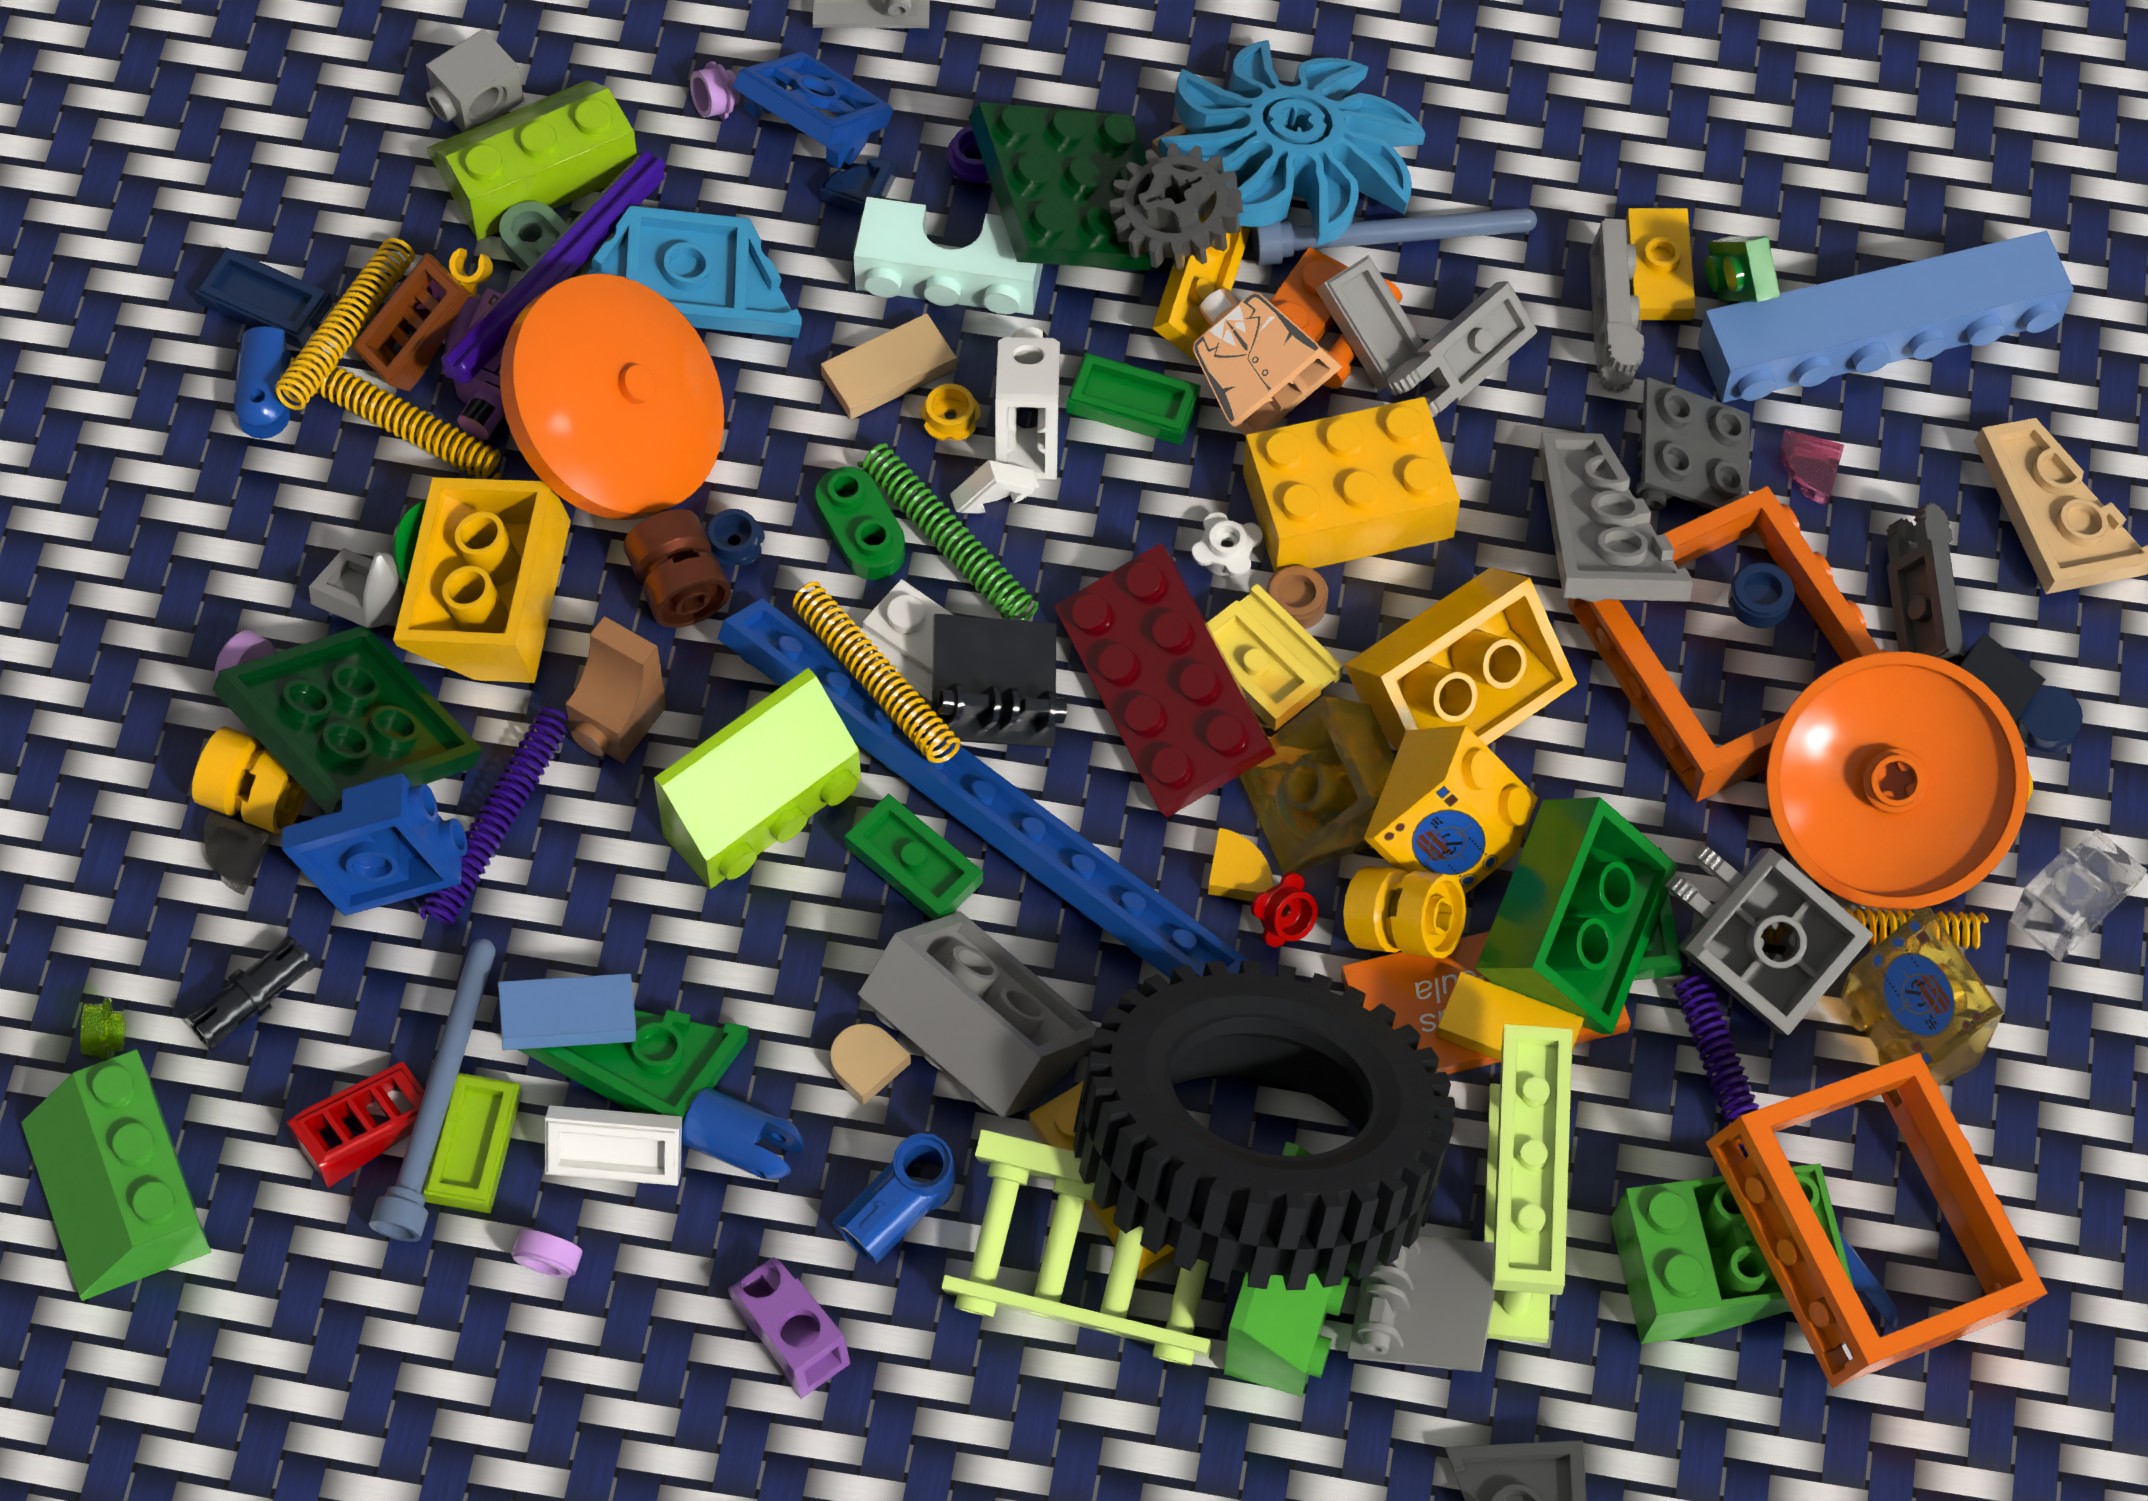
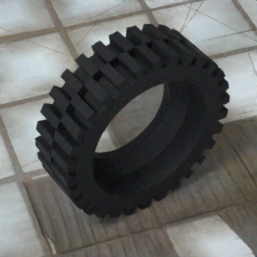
(1244, 1204)

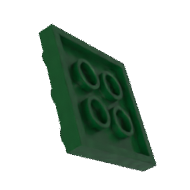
(1057, 180)
(345, 716)

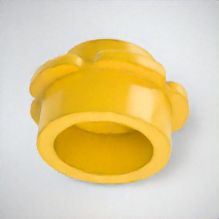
(946, 400)

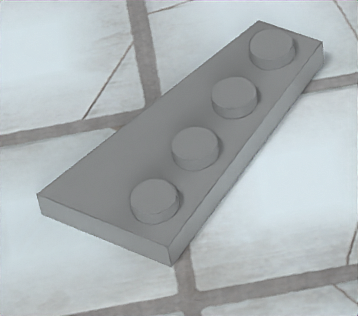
(1601, 528)

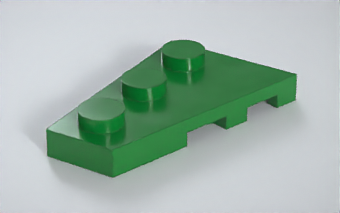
(659, 1070)

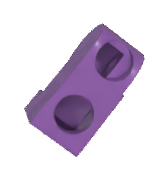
(791, 1326)

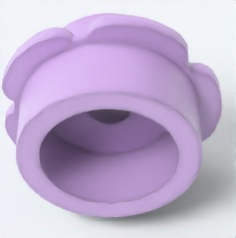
(713, 91)

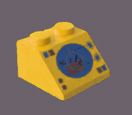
(1450, 807)

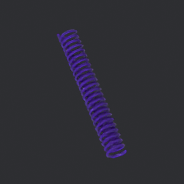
(451, 899)
(1737, 1093)

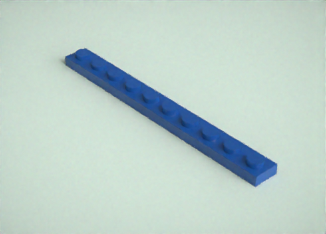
(986, 803)

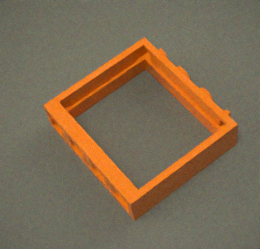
(1649, 687)
(1803, 1255)

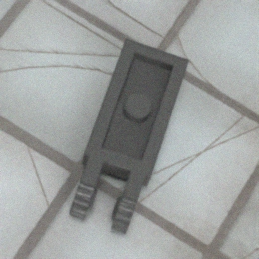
(1924, 585)

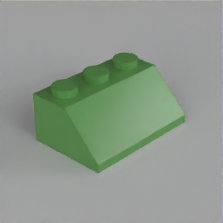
(113, 1177)
(1279, 1330)

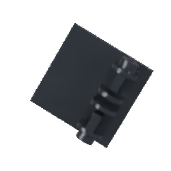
(996, 680)

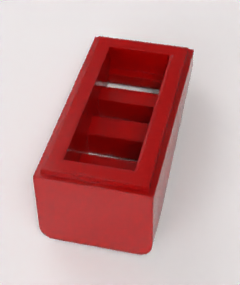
(331, 1113)

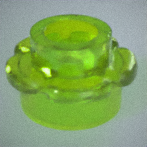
(102, 1030)

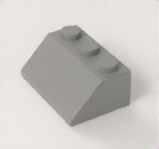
(977, 1013)

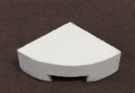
(992, 483)

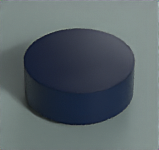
(1761, 595)
(2050, 719)

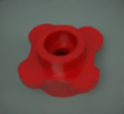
(1285, 910)

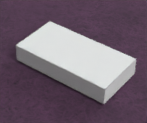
(613, 1145)

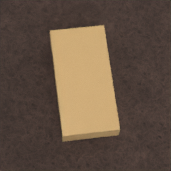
(888, 366)

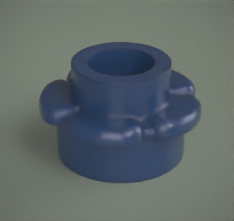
(739, 525)

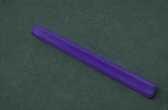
(553, 266)

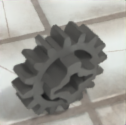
(1171, 206)

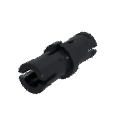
(250, 992)

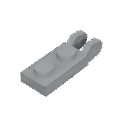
(1613, 308)
(1467, 348)

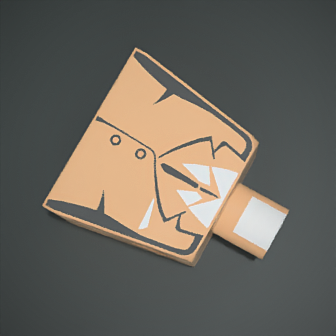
(1258, 360)

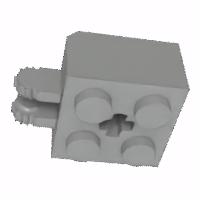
(1729, 943)

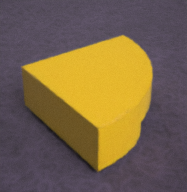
(1238, 868)

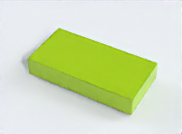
(473, 1143)

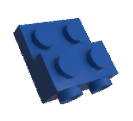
(379, 846)

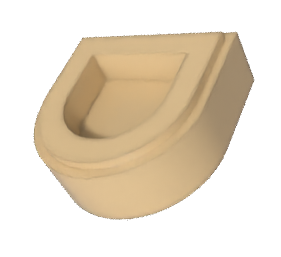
(866, 1060)

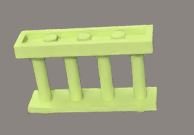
(1010, 1165)
(1528, 1179)

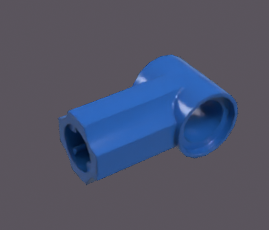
(894, 1201)

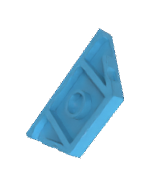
(703, 267)

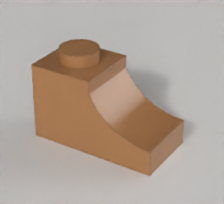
(617, 692)

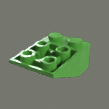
(1696, 1260)

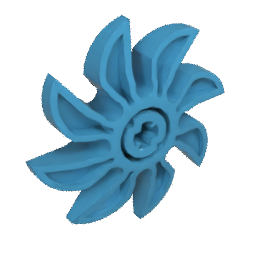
(1298, 139)

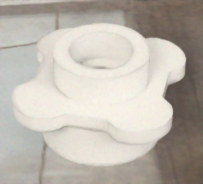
(1226, 560)

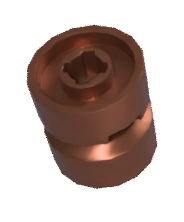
(676, 568)

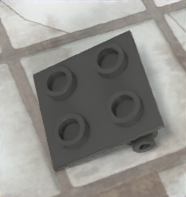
(1690, 448)

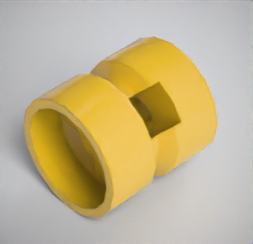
(244, 777)
(1404, 911)

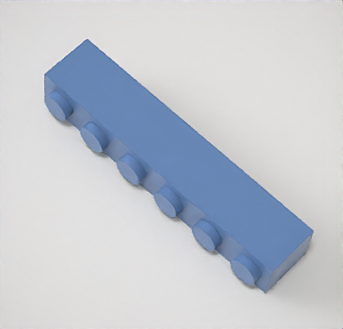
(1885, 317)

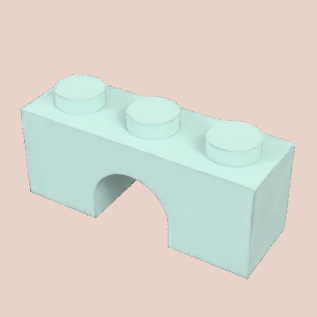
(900, 260)

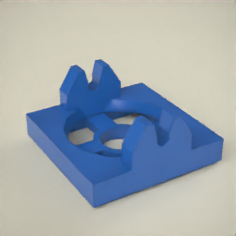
(855, 108)

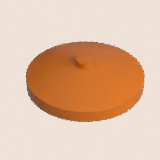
(612, 396)
(1897, 781)

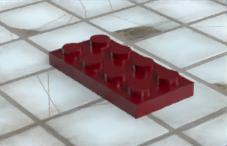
(1164, 680)

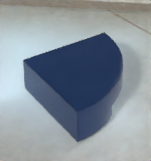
(854, 185)

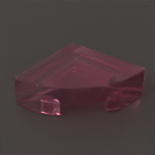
(1811, 463)

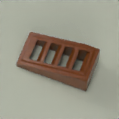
(387, 327)

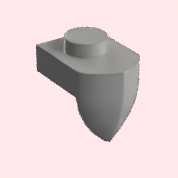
(360, 588)

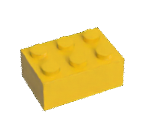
(1351, 485)

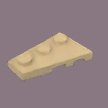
(2056, 516)

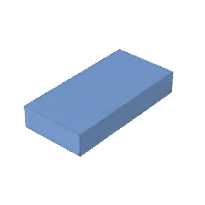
(566, 1011)

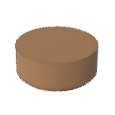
(1300, 593)

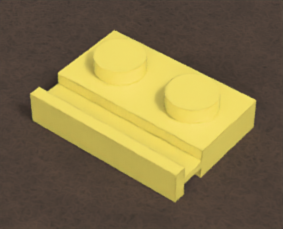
(1272, 657)

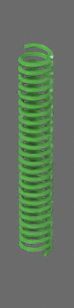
(944, 532)

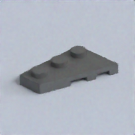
(1520, 1471)

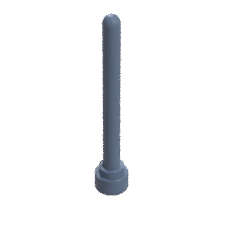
(1280, 239)
(402, 1209)

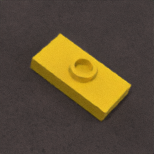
(1662, 263)

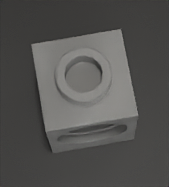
(473, 82)

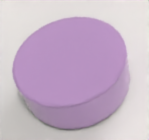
(241, 649)
(546, 1253)

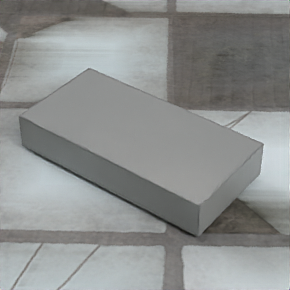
(1370, 319)

